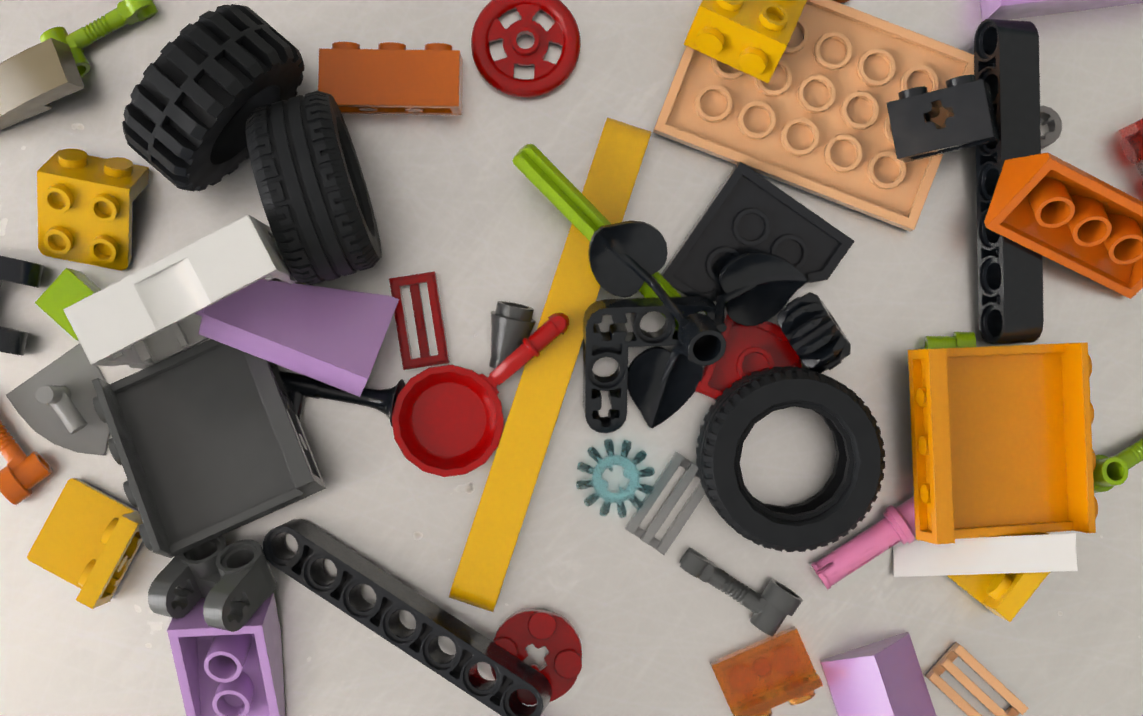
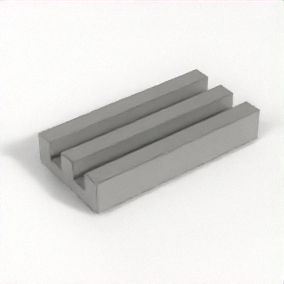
(648, 535)

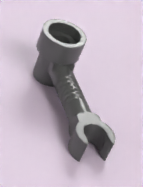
(768, 608)

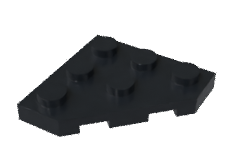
(753, 217)

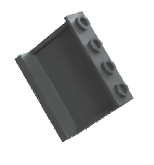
(206, 444)

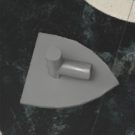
(61, 404)

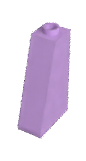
(305, 329)

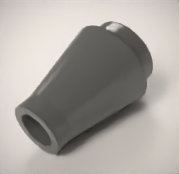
(508, 327)

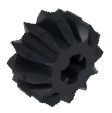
(813, 333)

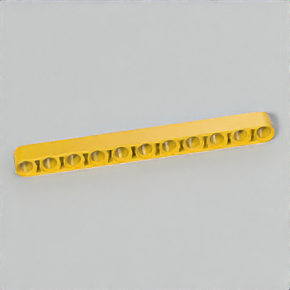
(545, 379)

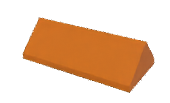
(1071, 220)

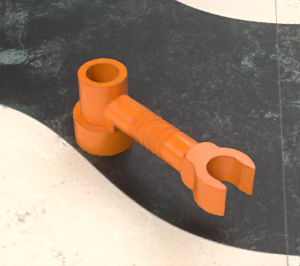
(21, 470)

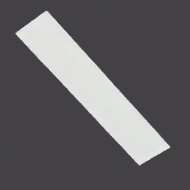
(987, 556)

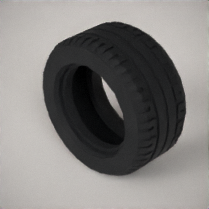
(312, 188)
(845, 494)

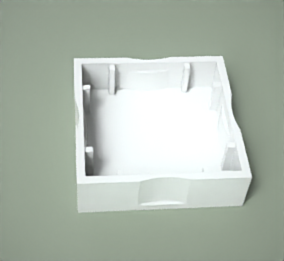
(155, 308)

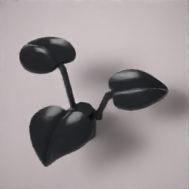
(754, 288)

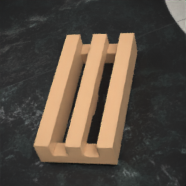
(945, 663)

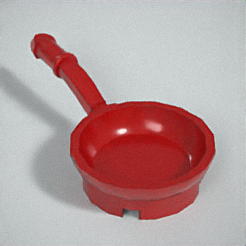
(452, 416)

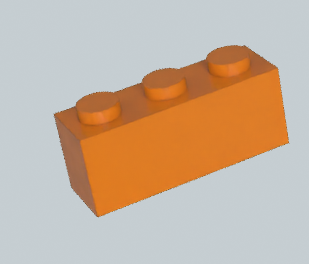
(393, 79)

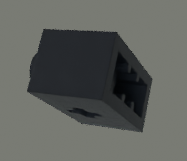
(971, 125)

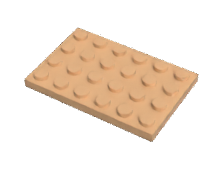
(822, 112)

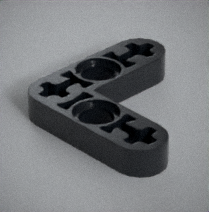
(616, 344)

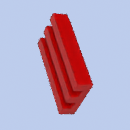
(437, 316)

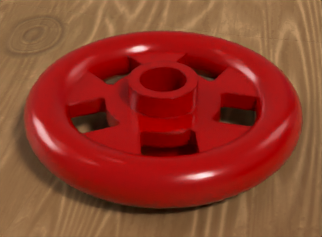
(546, 74)

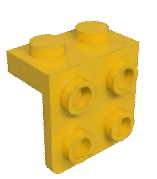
(745, 32)
(88, 208)

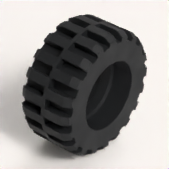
(201, 91)

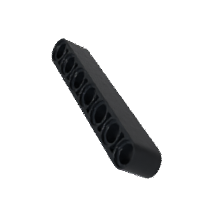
(1007, 272)
(384, 619)

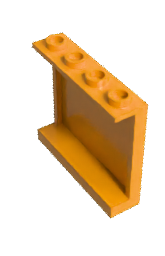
(1001, 441)

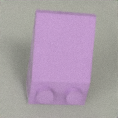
(229, 670)

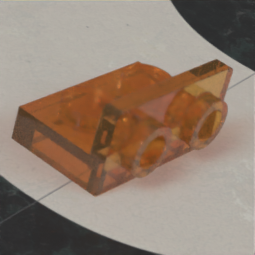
(767, 675)

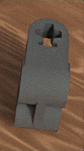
(219, 575)

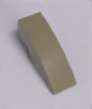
(35, 80)

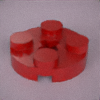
(541, 630)

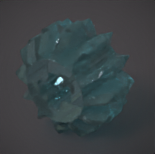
(601, 484)

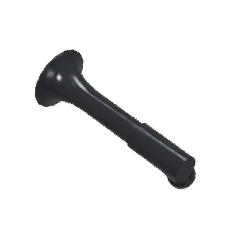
(301, 386)

